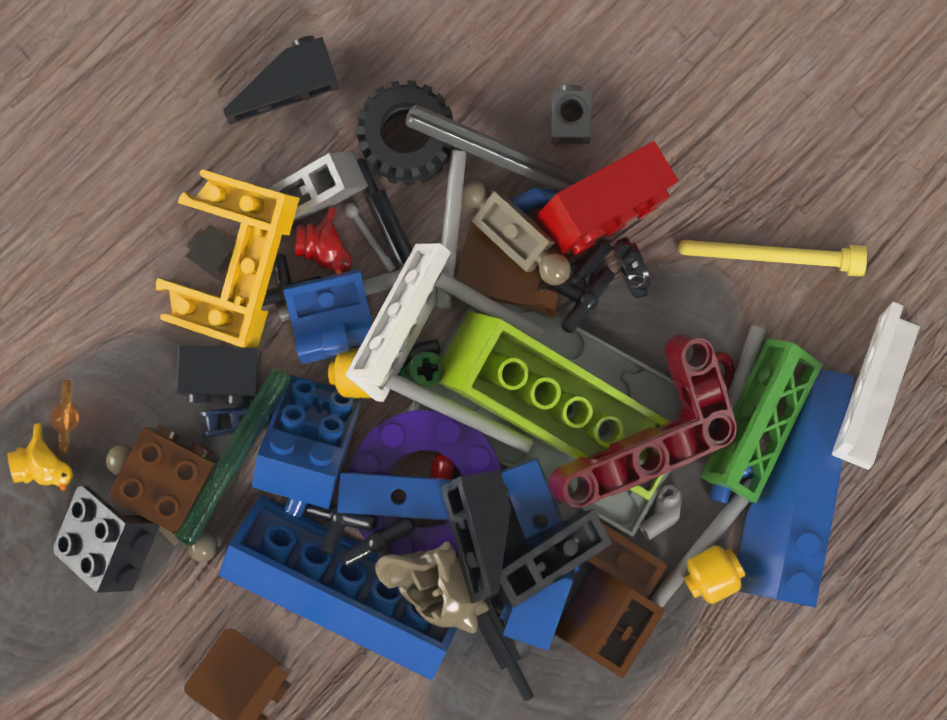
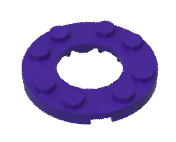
(415, 432)

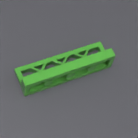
(757, 413)

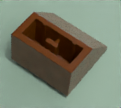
(609, 622)

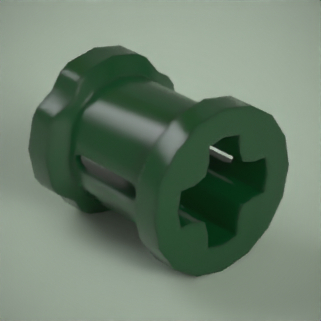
(430, 375)

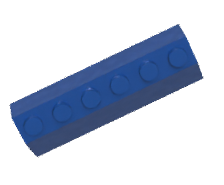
(283, 563)

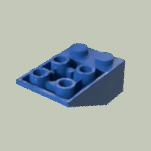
(306, 442)

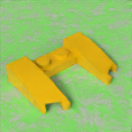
(238, 312)

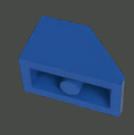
(538, 616)

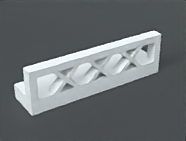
(399, 320)
(876, 388)

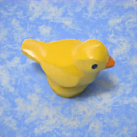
(39, 463)

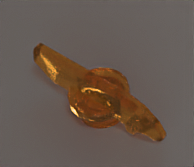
(64, 417)

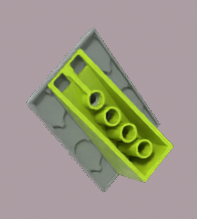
(562, 393)

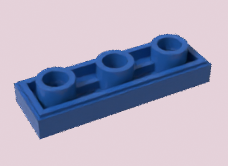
(372, 495)
(531, 496)

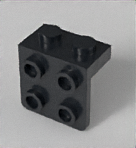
(102, 543)

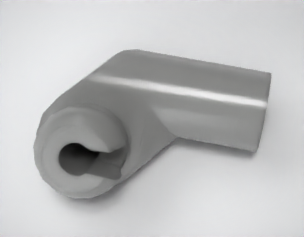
(665, 513)

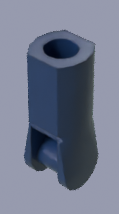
(213, 424)

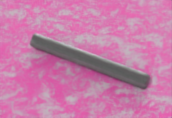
(490, 148)

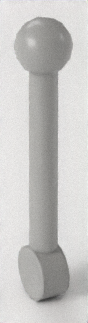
(352, 211)

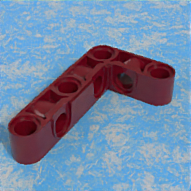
(668, 446)

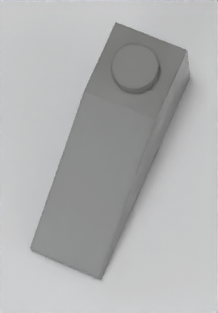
(323, 183)

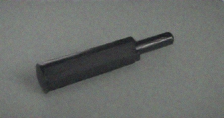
(386, 218)
(503, 648)

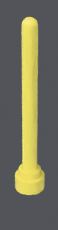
(850, 259)

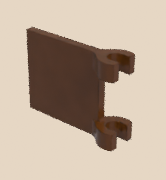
(500, 278)

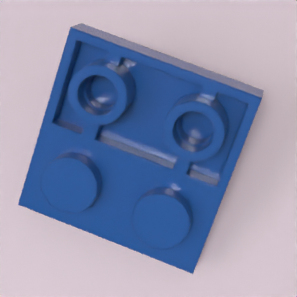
(328, 315)

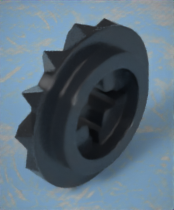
(632, 267)

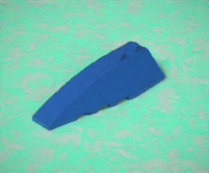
(792, 520)

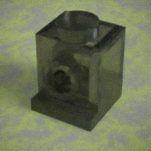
(210, 251)

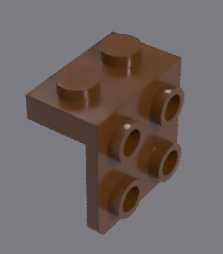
(162, 477)
(238, 679)

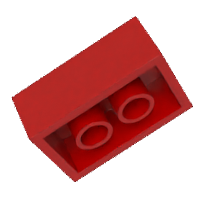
(608, 200)

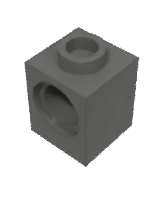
(570, 132)

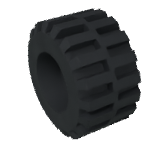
(376, 115)

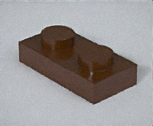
(629, 563)

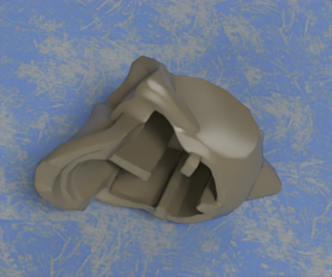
(433, 585)

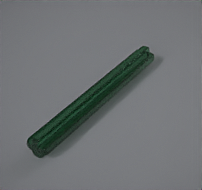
(233, 456)

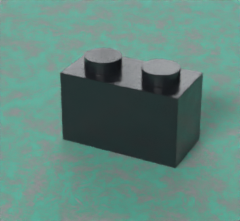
(218, 373)

